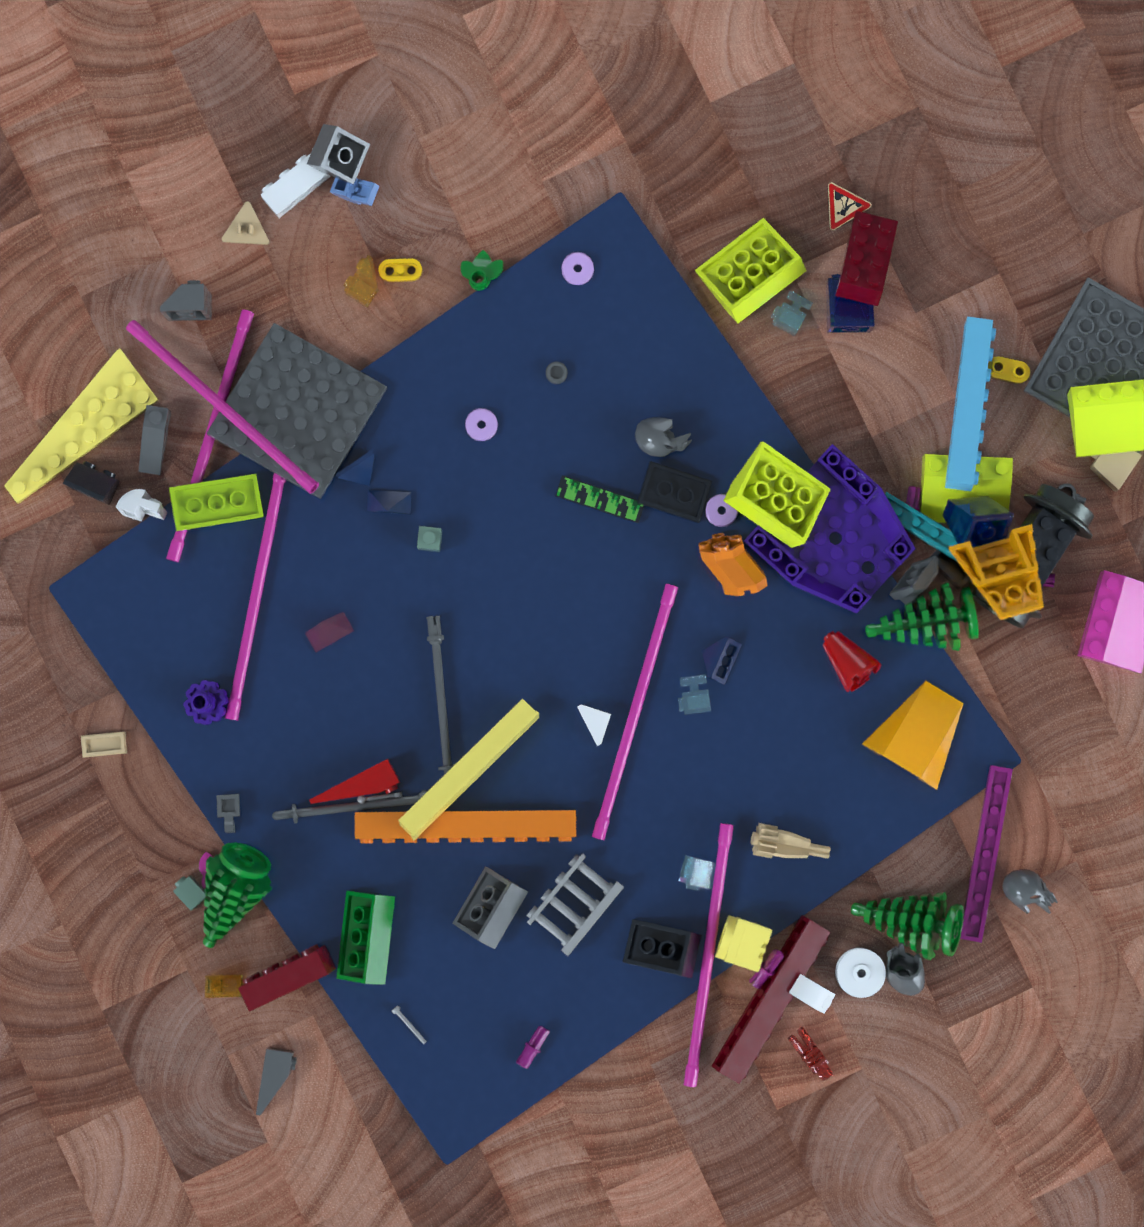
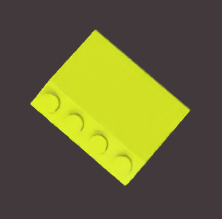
(751, 270)
(1107, 418)
(993, 481)
(777, 495)

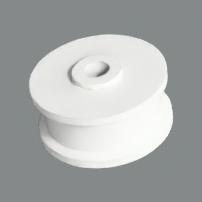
(860, 972)

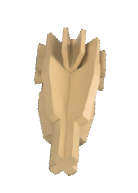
(784, 844)

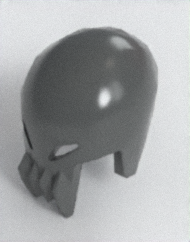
(656, 439)
(1022, 885)
(905, 971)

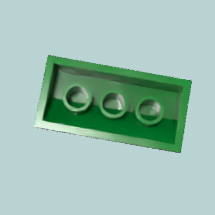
(365, 937)

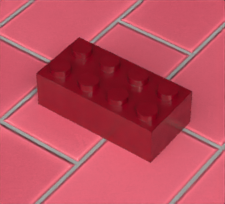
(866, 258)
(288, 977)

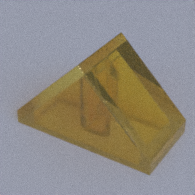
(222, 985)

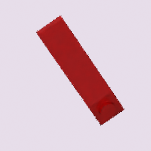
(371, 781)

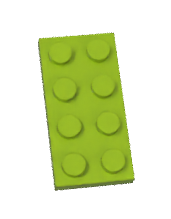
(216, 502)

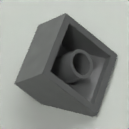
(338, 153)

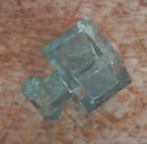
(790, 317)
(696, 700)
(697, 873)

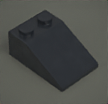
(662, 948)

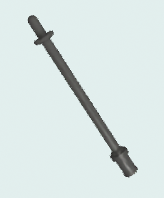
(435, 639)
(346, 807)

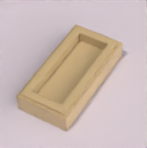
(104, 744)

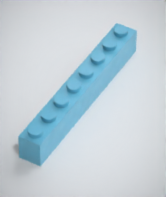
(969, 402)

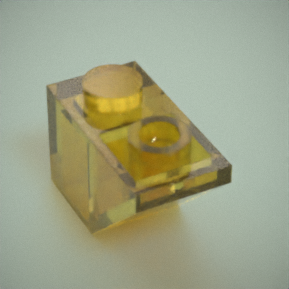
(363, 284)

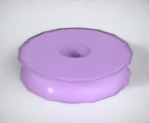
(584, 275)
(481, 415)
(716, 518)

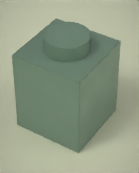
(429, 539)
(189, 892)

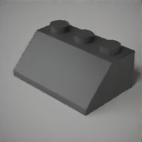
(188, 303)
(490, 907)

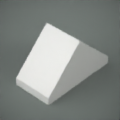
(595, 721)

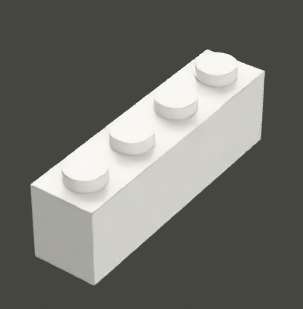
(292, 186)

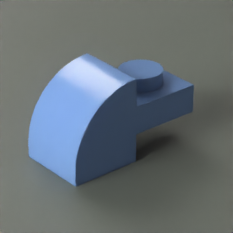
(359, 193)

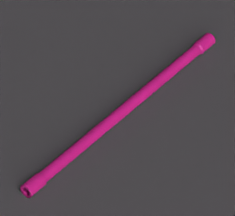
(243, 328)
(300, 476)
(666, 604)
(234, 703)
(692, 1067)

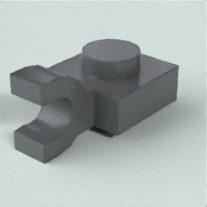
(228, 807)

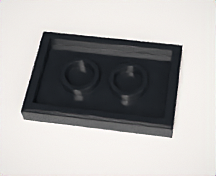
(674, 492)

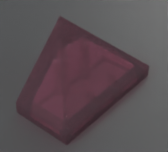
(329, 631)

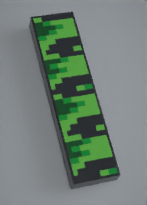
(599, 499)

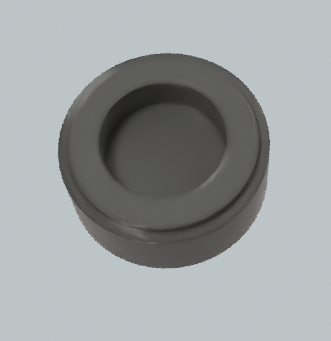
(556, 372)

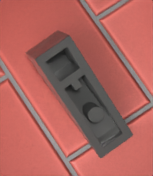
(154, 439)
(276, 1070)

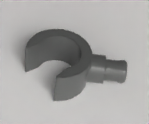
(1073, 492)

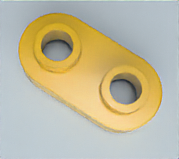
(400, 270)
(1008, 370)

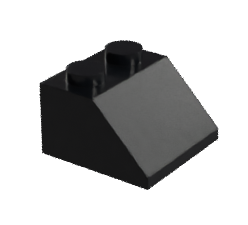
(92, 482)

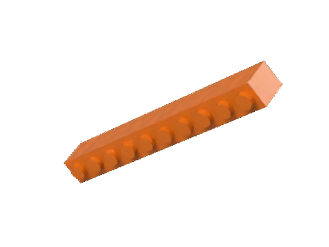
(471, 825)

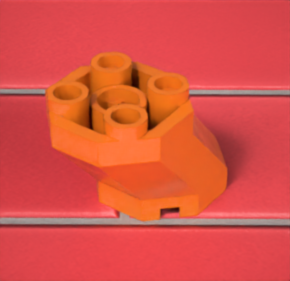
(732, 564)

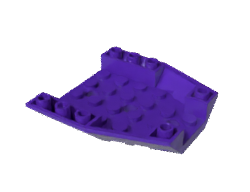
(868, 534)

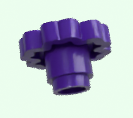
(215, 701)

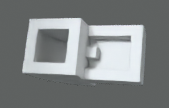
(138, 503)
(812, 993)

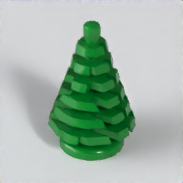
(938, 617)
(233, 886)
(917, 922)

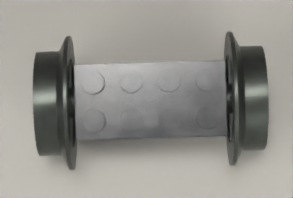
(1054, 523)

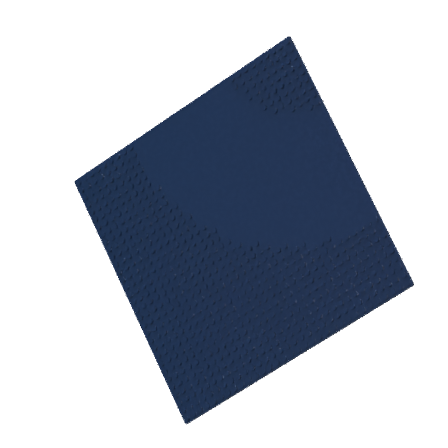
(539, 610)

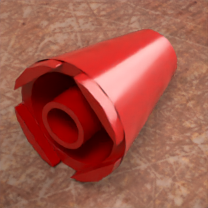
(849, 660)

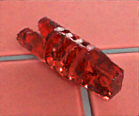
(811, 1054)

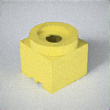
(743, 943)

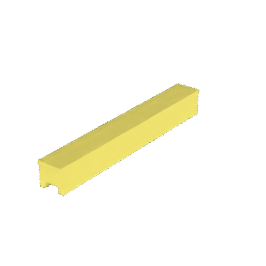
(468, 769)

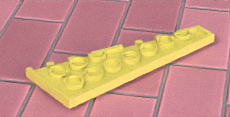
(101, 410)

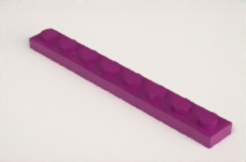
(986, 853)

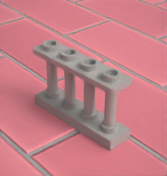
(582, 924)

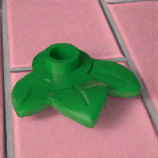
(481, 268)

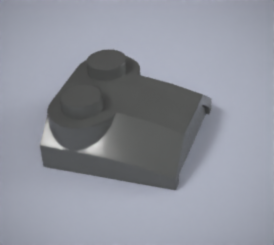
(915, 580)

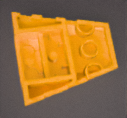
(1004, 572)
(919, 733)

